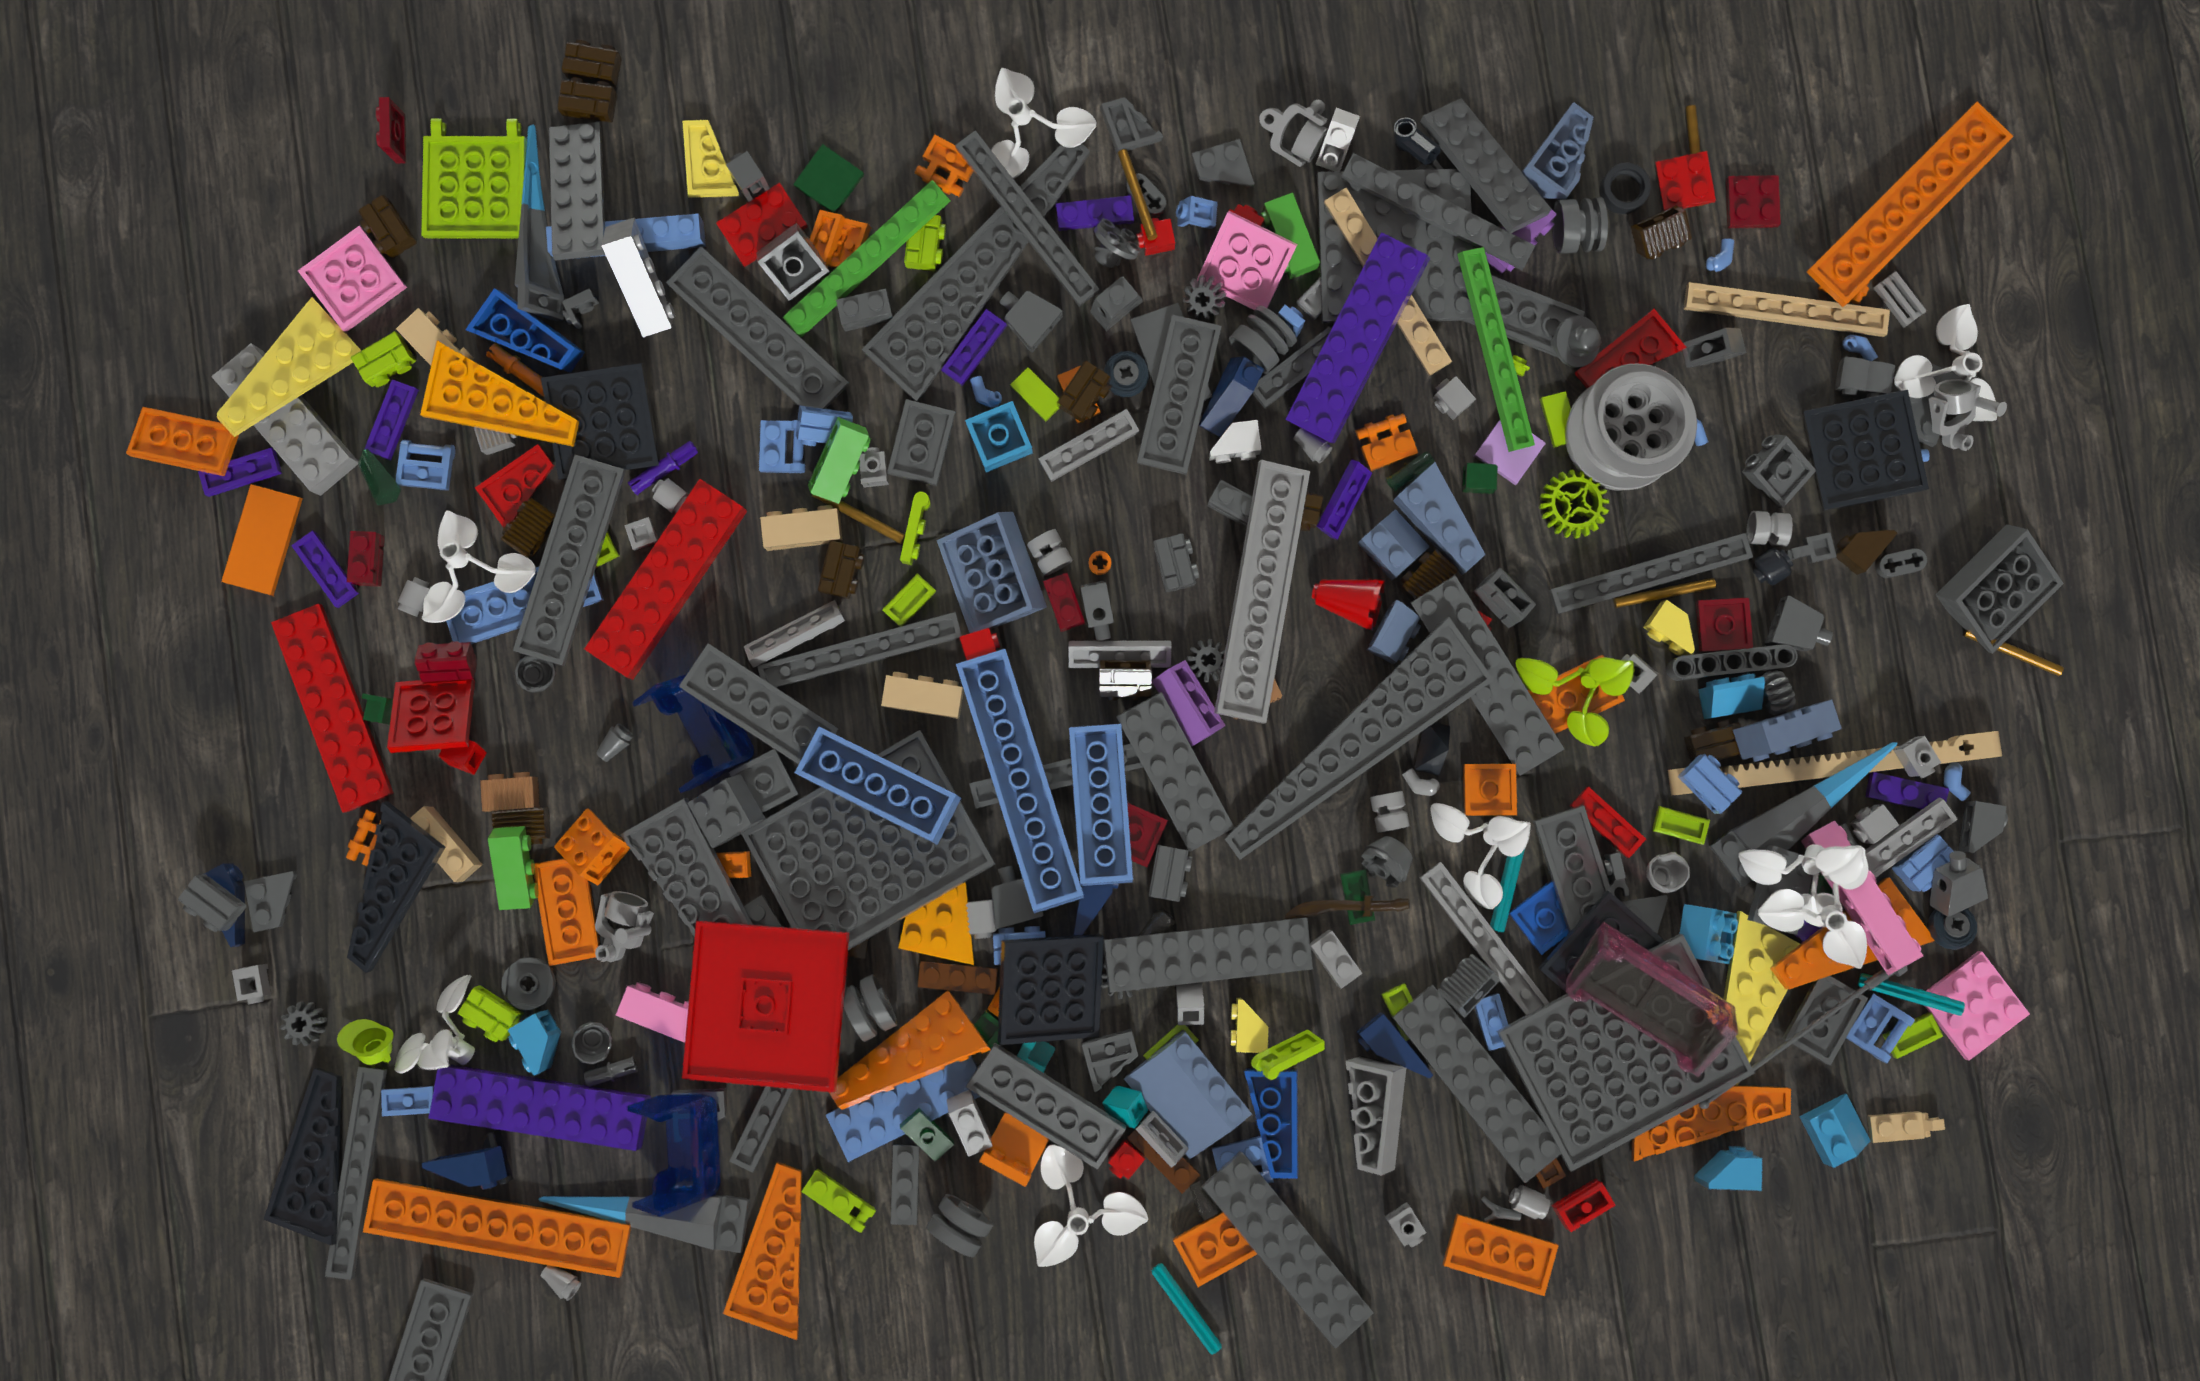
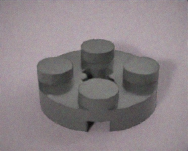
(517, 992)

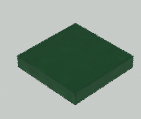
(828, 179)

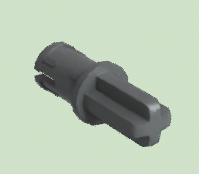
(610, 1071)

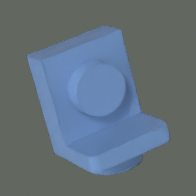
(1197, 212)

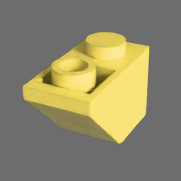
(1672, 627)
(1250, 1030)

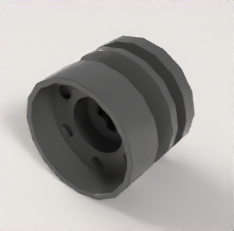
(1580, 226)
(1266, 334)

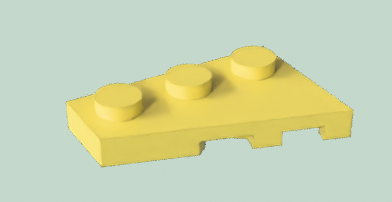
(705, 165)

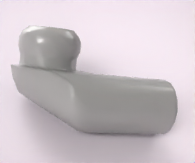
(1421, 786)

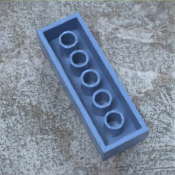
(878, 785)
(1101, 805)

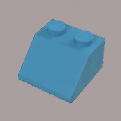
(1835, 1131)
(1732, 1170)

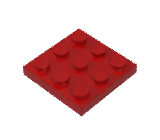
(430, 715)

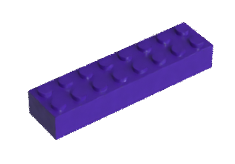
(1358, 337)
(537, 1107)

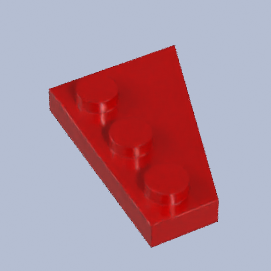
(515, 484)

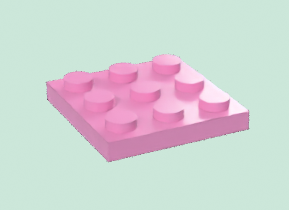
(1247, 261)
(352, 279)
(1989, 1005)

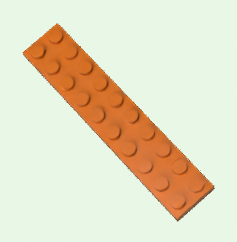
(1910, 204)
(497, 1228)

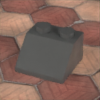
(792, 261)

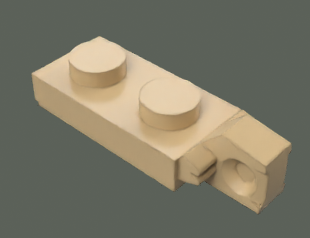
(1902, 1126)

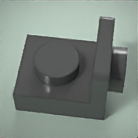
(579, 303)

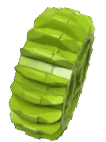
(1564, 498)

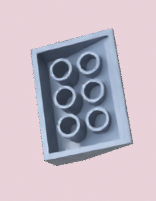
(991, 572)
(1188, 1094)

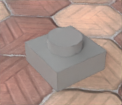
(641, 533)

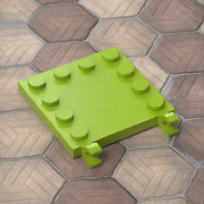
(472, 183)

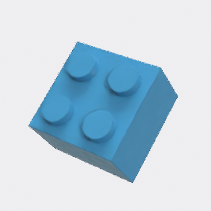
(999, 436)

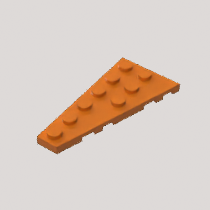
(1810, 962)
(917, 1049)
(1729, 1112)
(769, 1273)

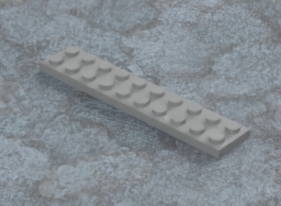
(1262, 592)

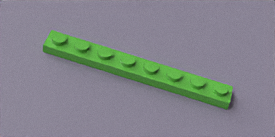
(866, 258)
(1496, 349)

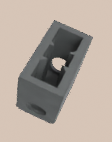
(1115, 302)
(1030, 317)
(1096, 596)
(1797, 626)
(1957, 885)
(1011, 900)

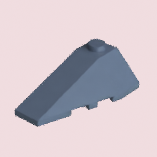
(1558, 160)

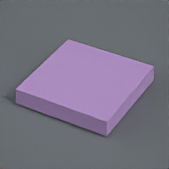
(1510, 464)

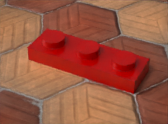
(1609, 823)

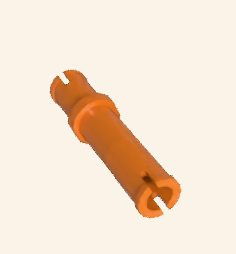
(513, 365)

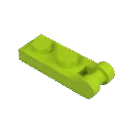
(915, 526)
(1287, 1054)
(838, 1200)

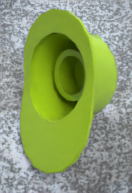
(367, 1041)

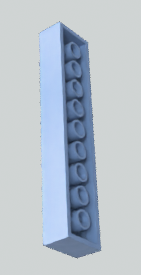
(1019, 781)

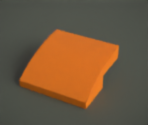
(837, 237)

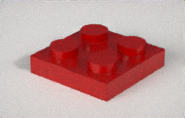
(1685, 181)

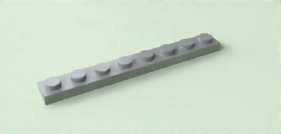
(1483, 939)

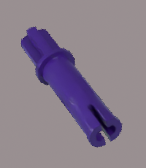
(666, 465)

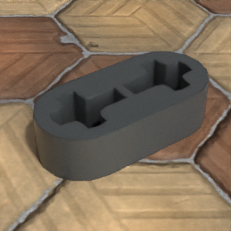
(1152, 192)
(1899, 557)

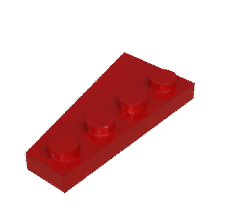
(1643, 343)

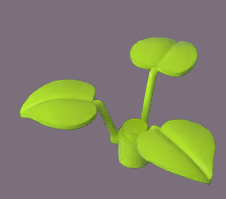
(1611, 674)

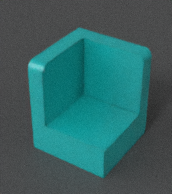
(1036, 1054)
(1125, 1105)

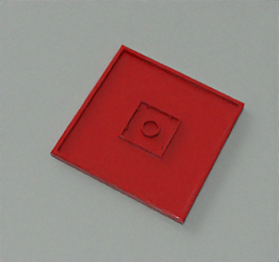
(766, 1006)

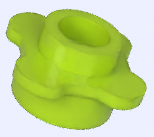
(1520, 365)

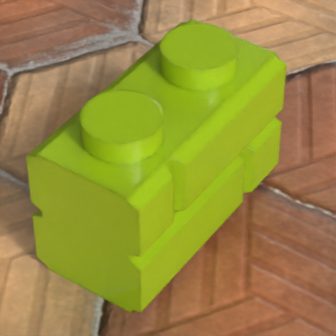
(923, 247)
(383, 360)
(489, 1014)

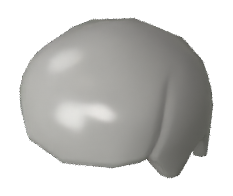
(1668, 872)

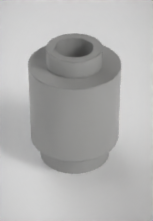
(669, 495)
(413, 596)
(1529, 1202)

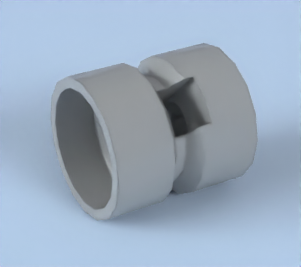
(1774, 528)
(1055, 559)
(1389, 811)

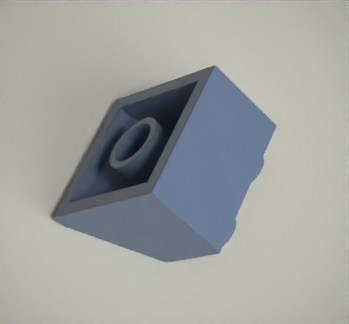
(1393, 544)
(1394, 632)

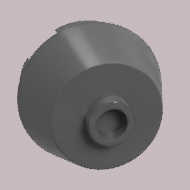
(1388, 860)

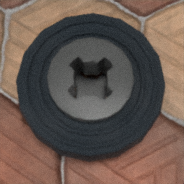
(1130, 381)
(1944, 931)

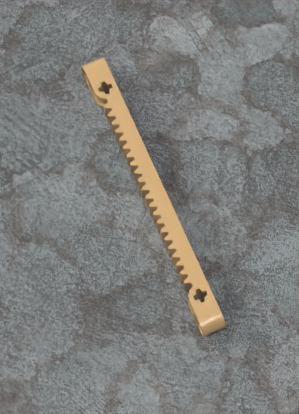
(1812, 767)

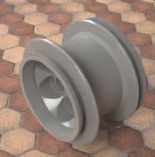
(1653, 393)

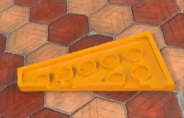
(479, 398)
(941, 928)

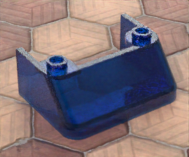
(717, 738)
(691, 1151)

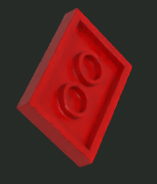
(760, 223)

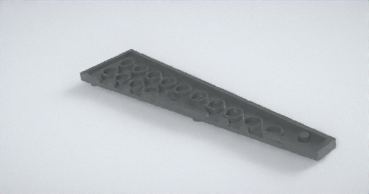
(941, 312)
(1410, 699)
(686, 867)

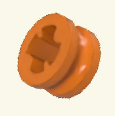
(1105, 557)

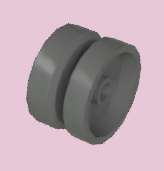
(869, 1008)
(960, 1225)

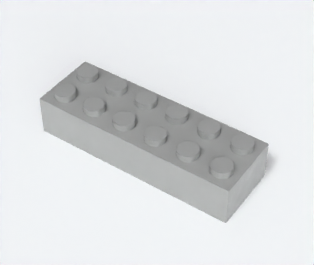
(294, 430)

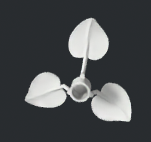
(1012, 96)
(1960, 332)
(454, 535)
(1501, 832)
(1839, 863)
(1845, 940)
(443, 1044)
(1054, 1242)

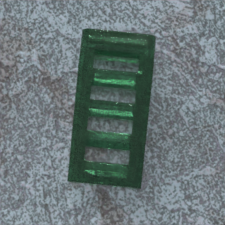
(381, 484)

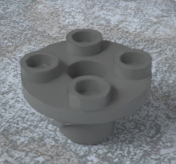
(1114, 244)
(1576, 341)

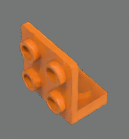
(591, 847)
(1014, 1149)

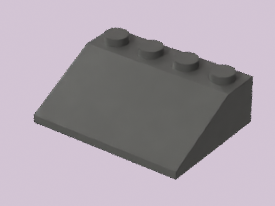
(2000, 587)

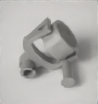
(1309, 138)
(1960, 398)
(625, 910)

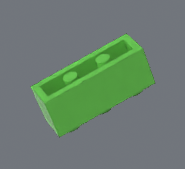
(1286, 220)
(839, 460)
(512, 867)

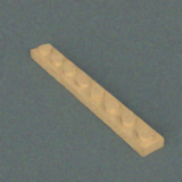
(1786, 309)
(1412, 320)

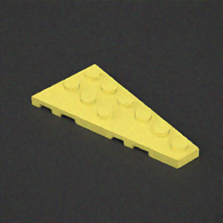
(298, 360)
(1752, 983)

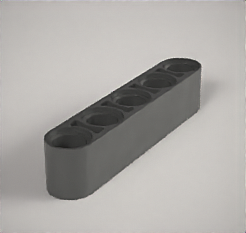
(1743, 661)

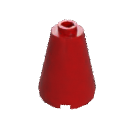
(1351, 599)

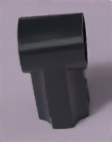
(1415, 142)

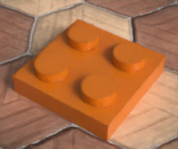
(1489, 789)

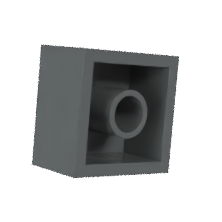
(726, 810)

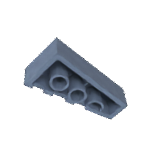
(1438, 516)
(1787, 730)

